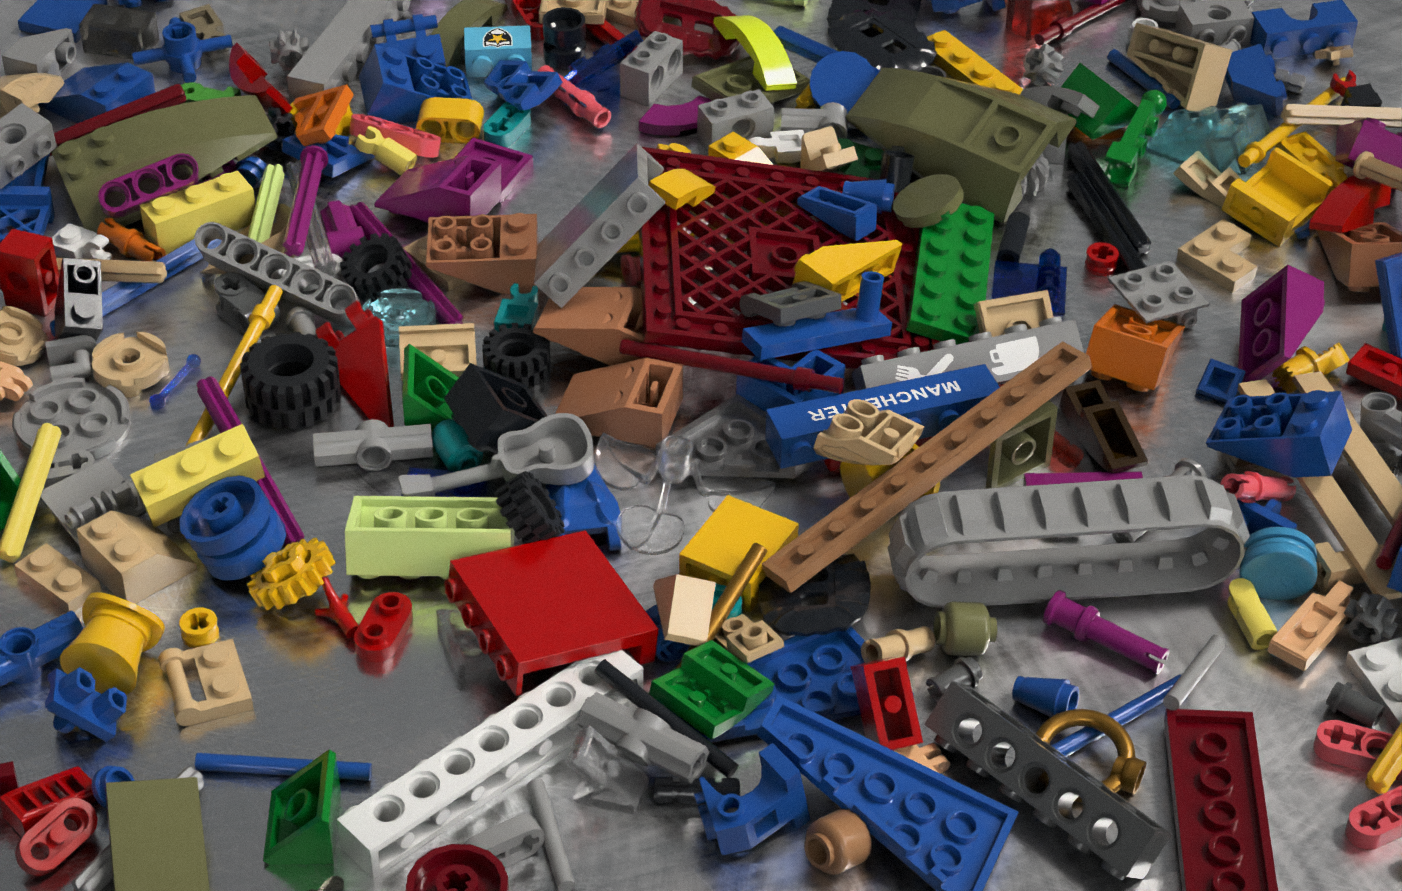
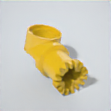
(1307, 362)

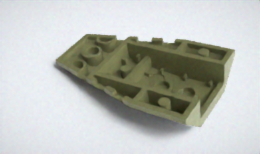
(205, 129)

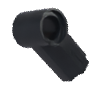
(896, 167)

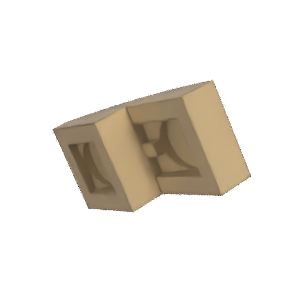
(1205, 178)

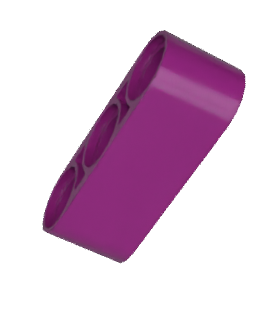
(129, 184)

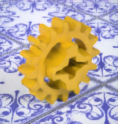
(291, 574)

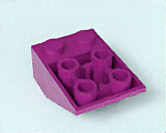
(445, 188)

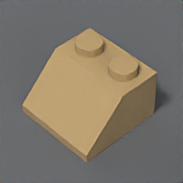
(131, 555)

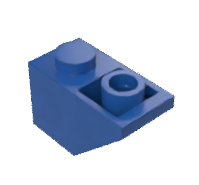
(1253, 79)

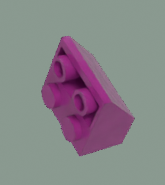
(1368, 136)

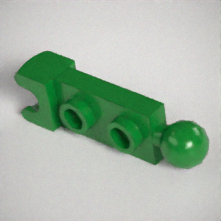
(1124, 154)

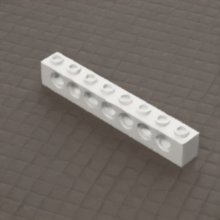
(475, 766)

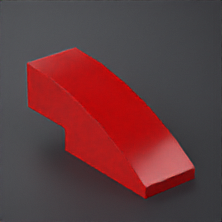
(1350, 205)

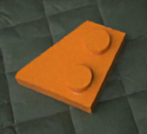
(321, 114)

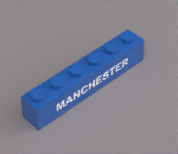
(927, 400)

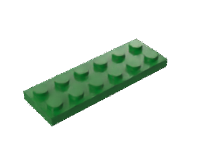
(951, 275)

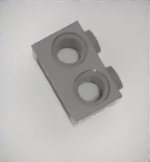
(651, 68)

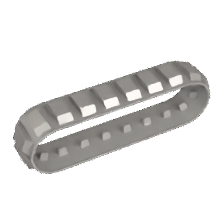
(1062, 512)

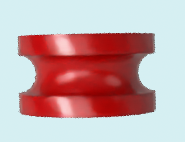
(1101, 259)

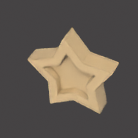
(1334, 53)

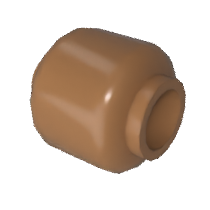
(837, 842)

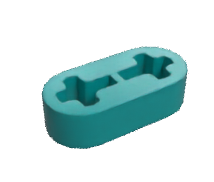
(506, 125)

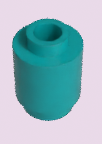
(453, 448)

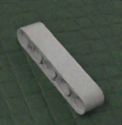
(267, 261)

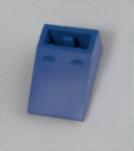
(399, 83)
(1285, 431)

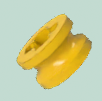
(196, 618)

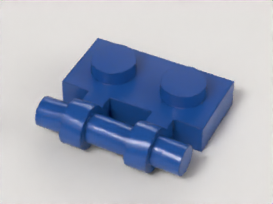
(421, 46)

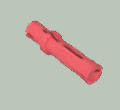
(594, 112)
(1257, 487)

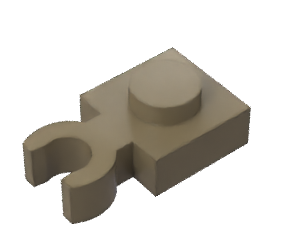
(205, 22)

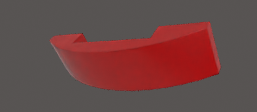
(250, 79)

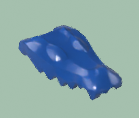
(588, 507)

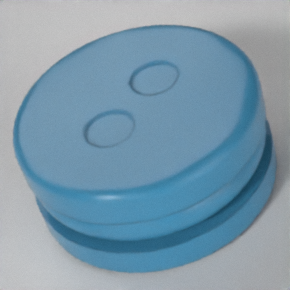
(1280, 563)

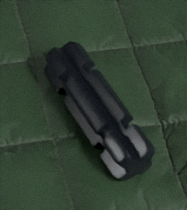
(666, 789)

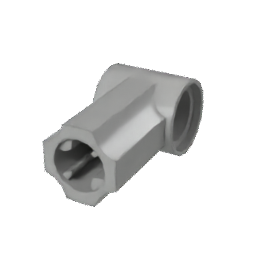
(815, 119)
(1381, 419)

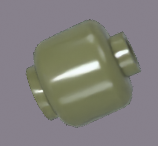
(964, 628)

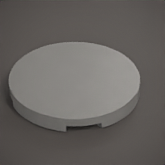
(85, 412)

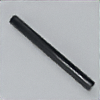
(644, 700)

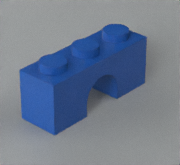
(1282, 36)

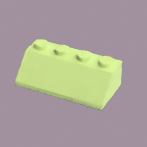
(420, 534)

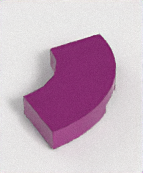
(671, 119)

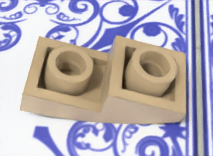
(748, 639)

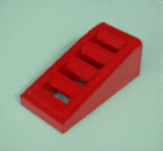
(24, 805)

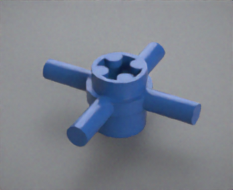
(182, 49)

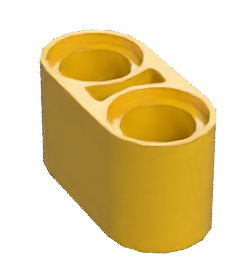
(451, 119)

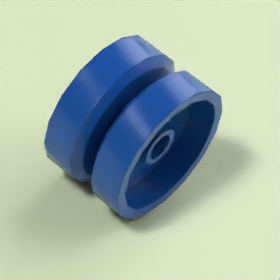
(232, 527)

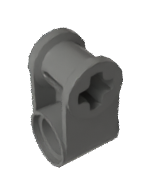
(238, 300)

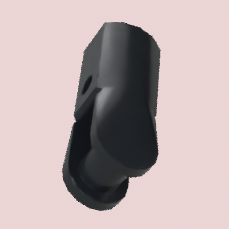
(1013, 237)

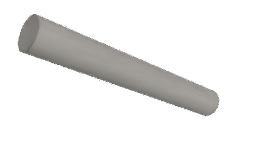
(1194, 672)
(553, 842)

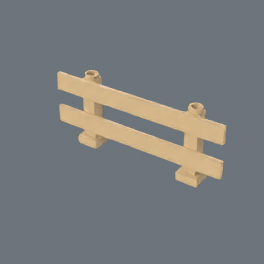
(1360, 548)

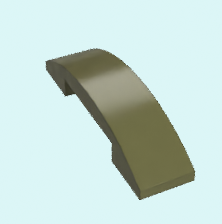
(465, 15)

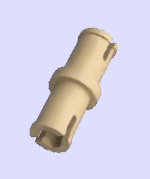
(899, 644)

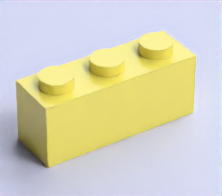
(176, 217)
(175, 480)

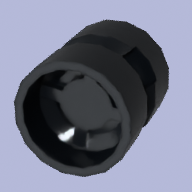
(563, 37)

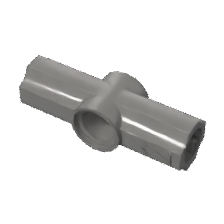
(372, 445)
(644, 737)

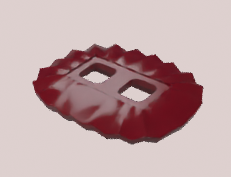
(690, 12)

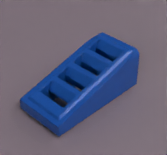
(841, 211)

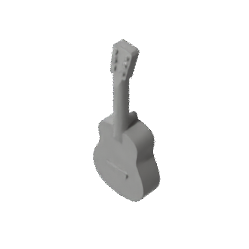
(552, 449)

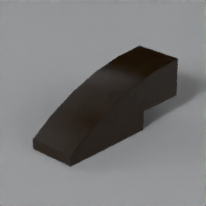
(1102, 427)

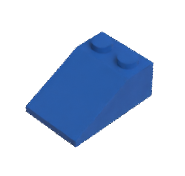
(100, 90)

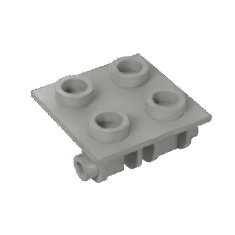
(1160, 293)
(91, 495)

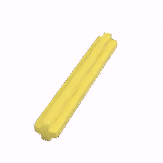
(29, 492)

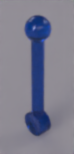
(157, 401)

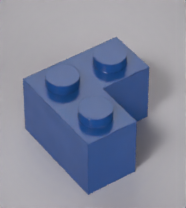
(773, 394)

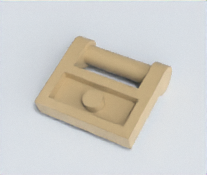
(220, 680)

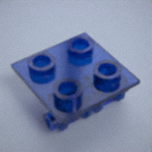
(1025, 278)

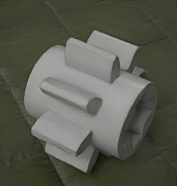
(288, 49)
(1042, 65)

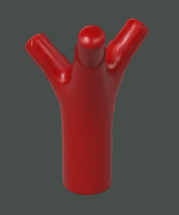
(337, 610)

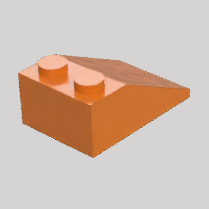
(1131, 349)

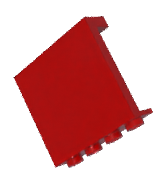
(548, 606)

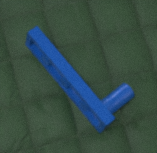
(832, 330)

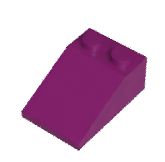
(1277, 320)

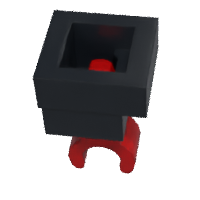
(1355, 95)

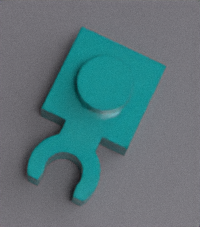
(520, 309)

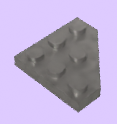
(734, 444)

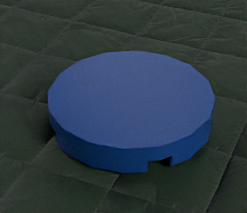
(840, 79)

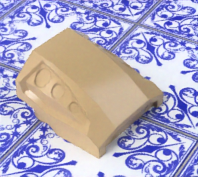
(27, 89)
(867, 435)

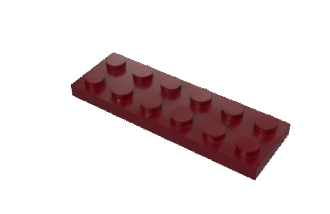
(1219, 801)

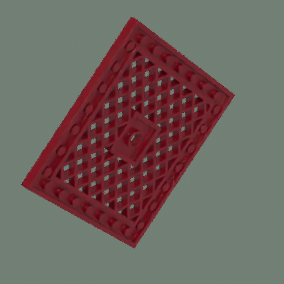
(674, 318)

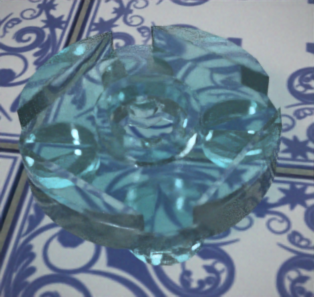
(401, 303)

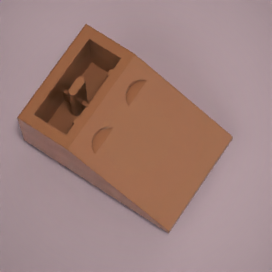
(485, 249)
(595, 322)
(627, 400)

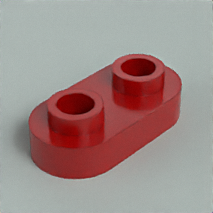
(387, 618)
(54, 838)

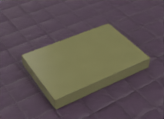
(738, 78)
(156, 835)

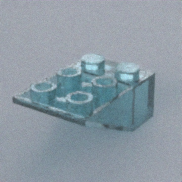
(1214, 132)

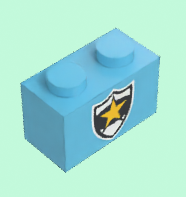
(491, 44)

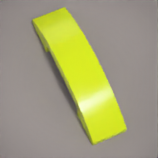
(771, 61)

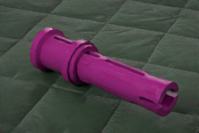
(1087, 624)

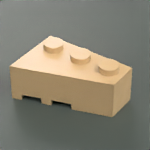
(1182, 64)

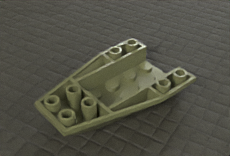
(962, 131)

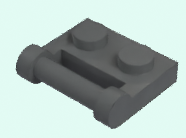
(791, 304)

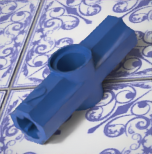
(27, 650)

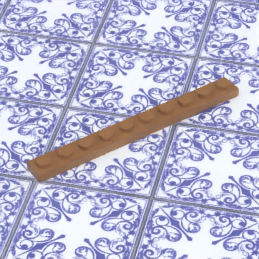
(925, 467)

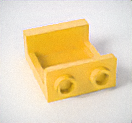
(1277, 197)
(726, 539)

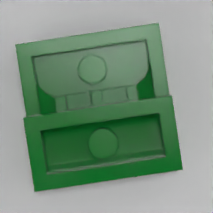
(711, 689)

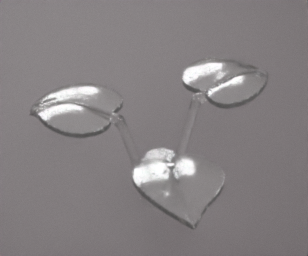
(652, 530)

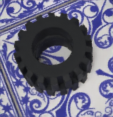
(290, 380)

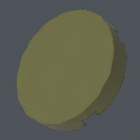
(928, 199)

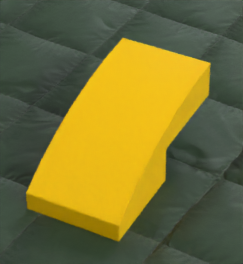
(681, 187)

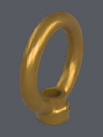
(1126, 770)

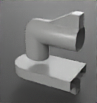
(68, 349)

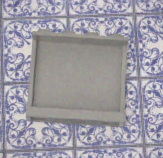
(598, 226)

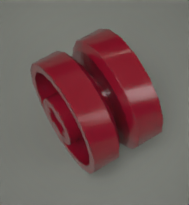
(458, 869)

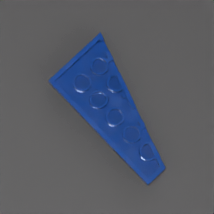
(809, 673)
(918, 814)

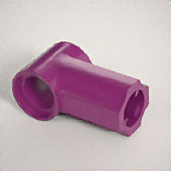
(340, 227)

